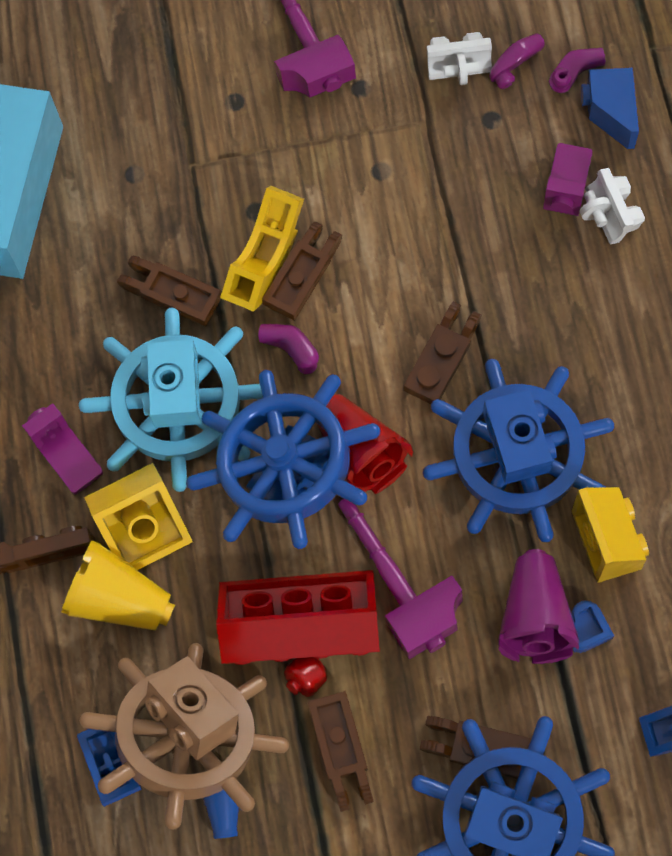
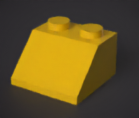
(138, 518)
(608, 532)

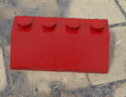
(297, 617)

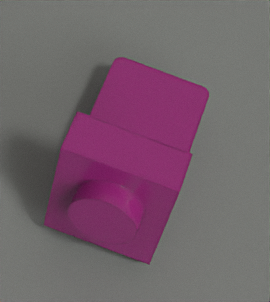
(567, 179)
(62, 448)

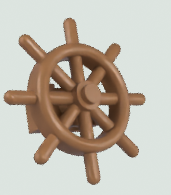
(196, 717)

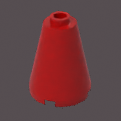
(373, 462)

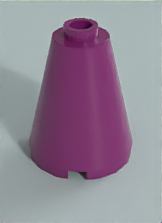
(537, 613)

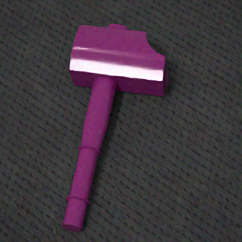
(319, 65)
(420, 619)

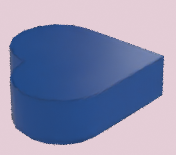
(590, 626)

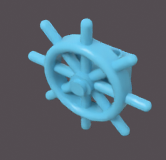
(174, 396)

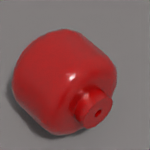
(305, 676)

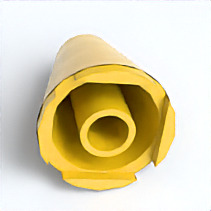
(115, 592)

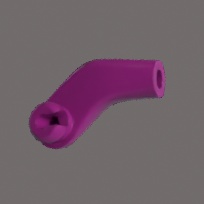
(513, 57)
(574, 64)
(293, 342)

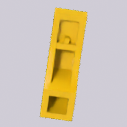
(265, 251)

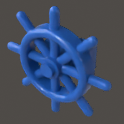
(519, 447)
(294, 470)
(502, 814)

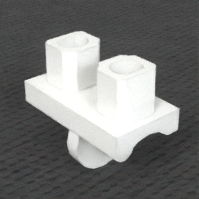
(459, 58)
(607, 206)

